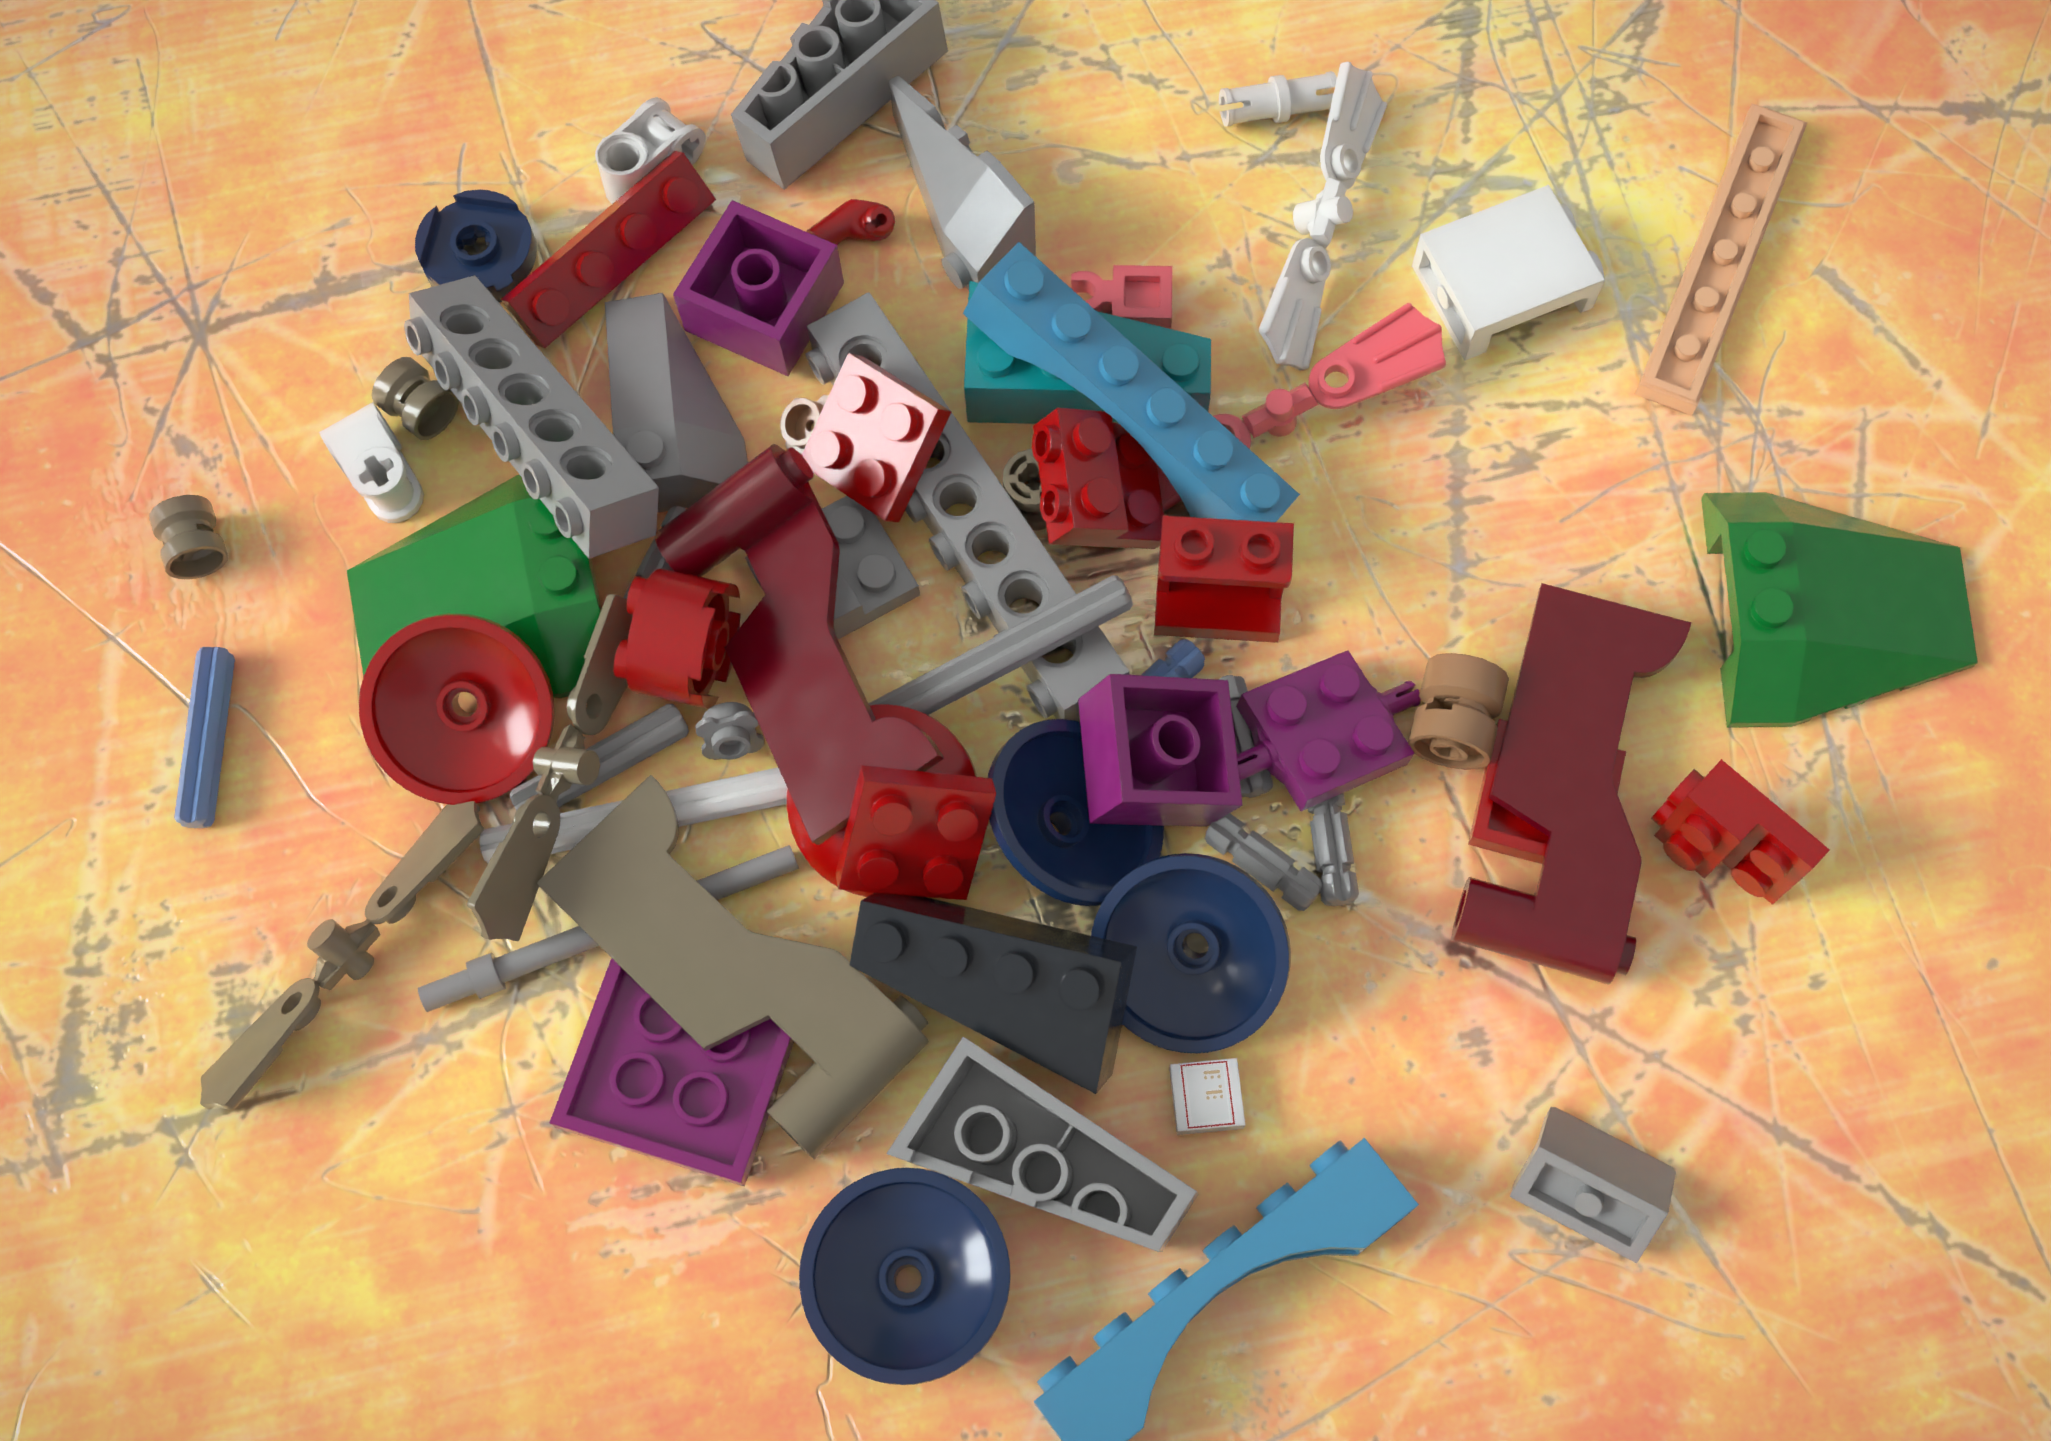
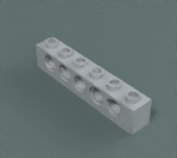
(533, 417)

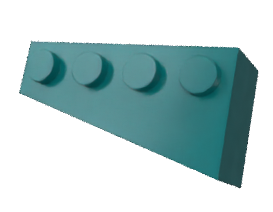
(1016, 391)

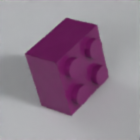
(759, 287)
(1159, 751)

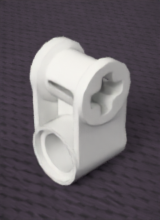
(643, 144)
(374, 464)

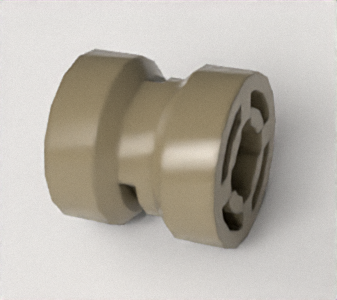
(408, 392)
(1017, 471)
(188, 537)

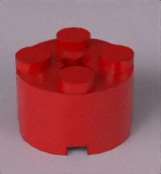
(677, 637)

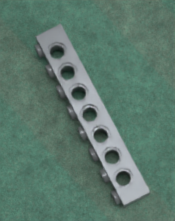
(990, 526)

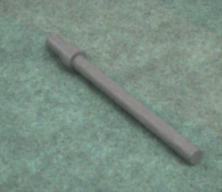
(489, 973)

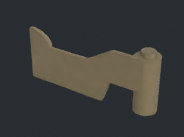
(727, 978)

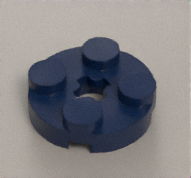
(473, 216)

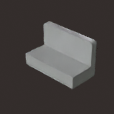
(1595, 1184)

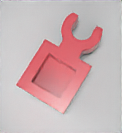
(1134, 292)

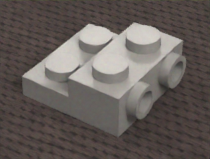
(869, 571)

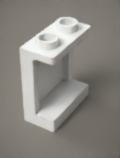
(1506, 268)

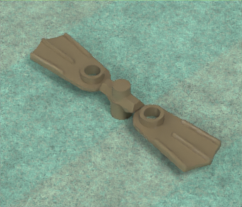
(511, 877)
(339, 953)

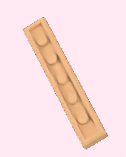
(1721, 260)

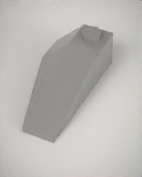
(969, 198)
(667, 403)

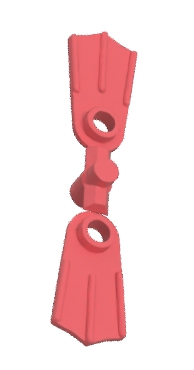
(1374, 361)

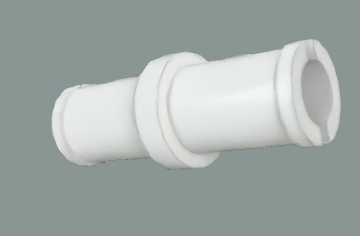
(1277, 98)

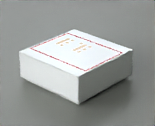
(1207, 1096)

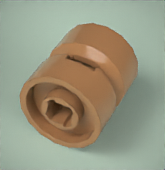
(1458, 709)

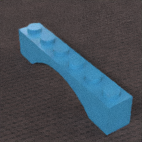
(1051, 326)
(1333, 1215)

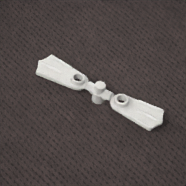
(1294, 308)

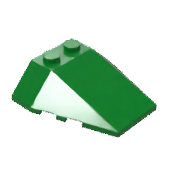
(488, 561)
(1830, 608)

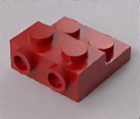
(1096, 482)
(1737, 825)

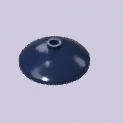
(1042, 783)
(1190, 997)
(862, 1245)

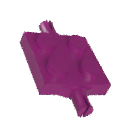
(1325, 730)

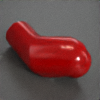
(856, 221)

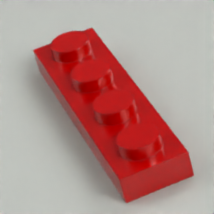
(609, 249)

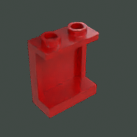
(1222, 578)

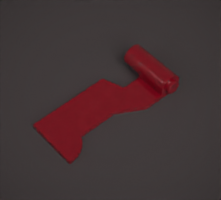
(788, 644)
(1560, 781)

